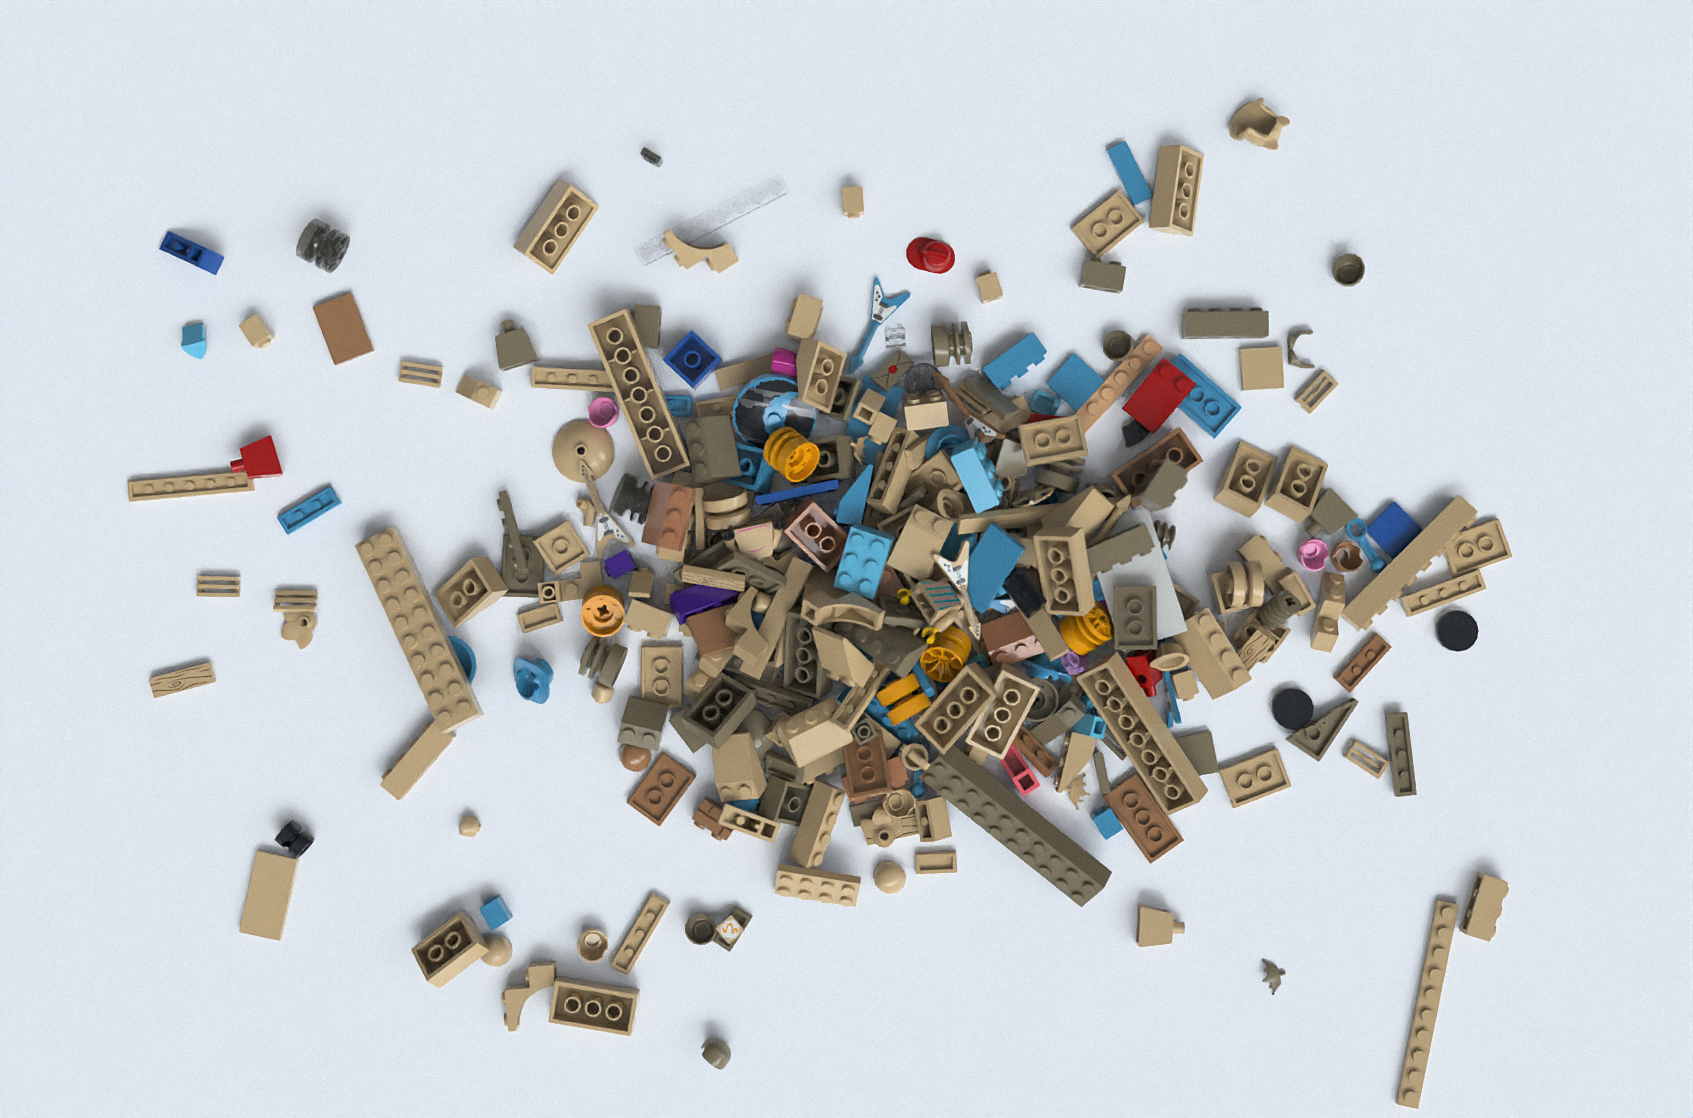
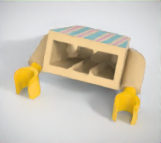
(936, 602)

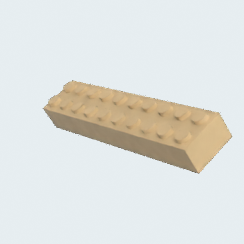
(419, 630)

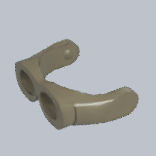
(1292, 359)

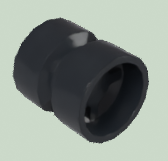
(293, 838)

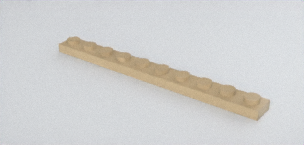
(1427, 1004)

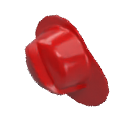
(930, 255)

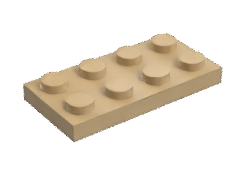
(817, 885)

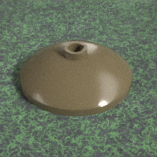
(758, 724)

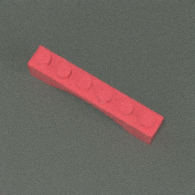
(1019, 771)

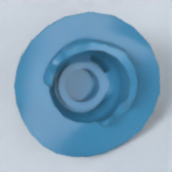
(946, 439)
(1042, 668)
(533, 679)

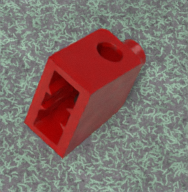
(258, 460)
(1143, 673)

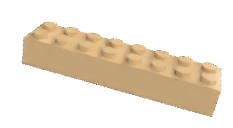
(639, 394)
(1142, 734)

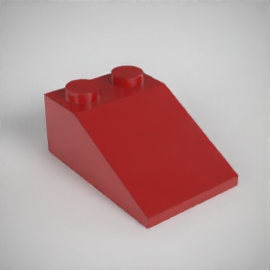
(1158, 395)

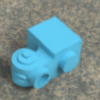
(1091, 723)

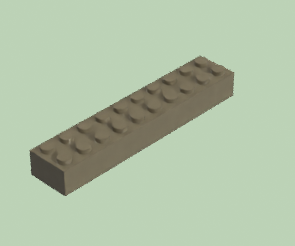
(1016, 825)

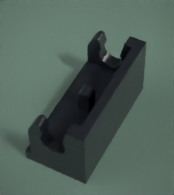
(1024, 593)

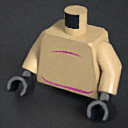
(755, 538)

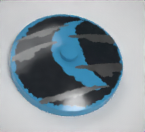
(768, 405)

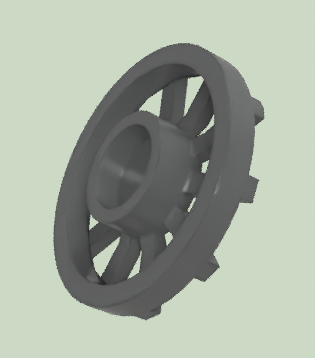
(922, 381)

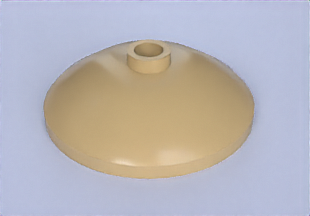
(597, 454)

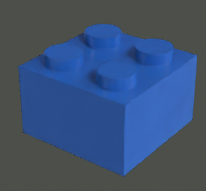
(693, 360)

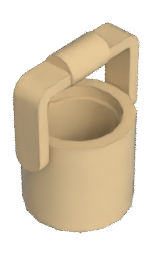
(914, 757)

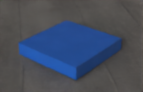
(1393, 530)

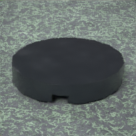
(1456, 631)
(1292, 708)

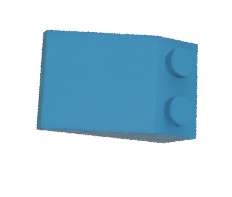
(756, 473)
(853, 503)

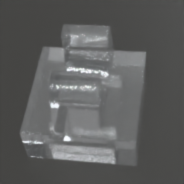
(895, 336)

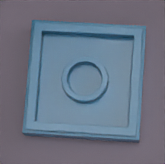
(1075, 382)

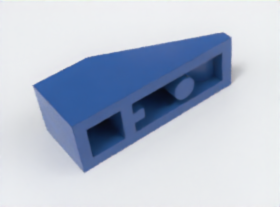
(192, 253)

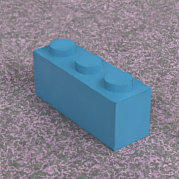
(1015, 362)

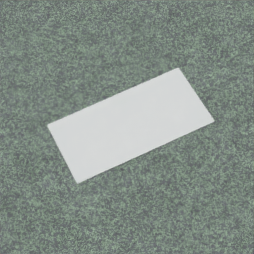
(1144, 571)

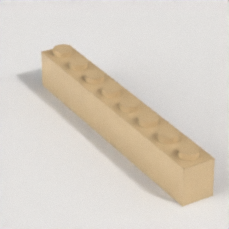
(1409, 563)

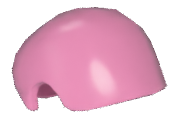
(603, 412)
(1312, 554)

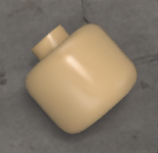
(761, 603)
(602, 693)
(469, 826)

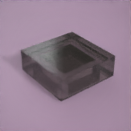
(651, 157)

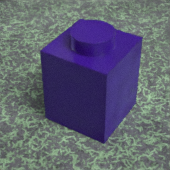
(619, 564)

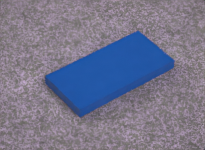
(796, 493)

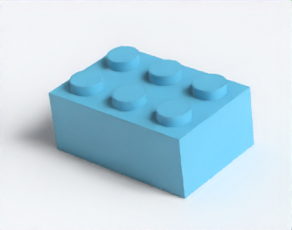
(977, 474)
(863, 560)

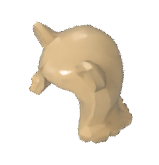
(1258, 125)

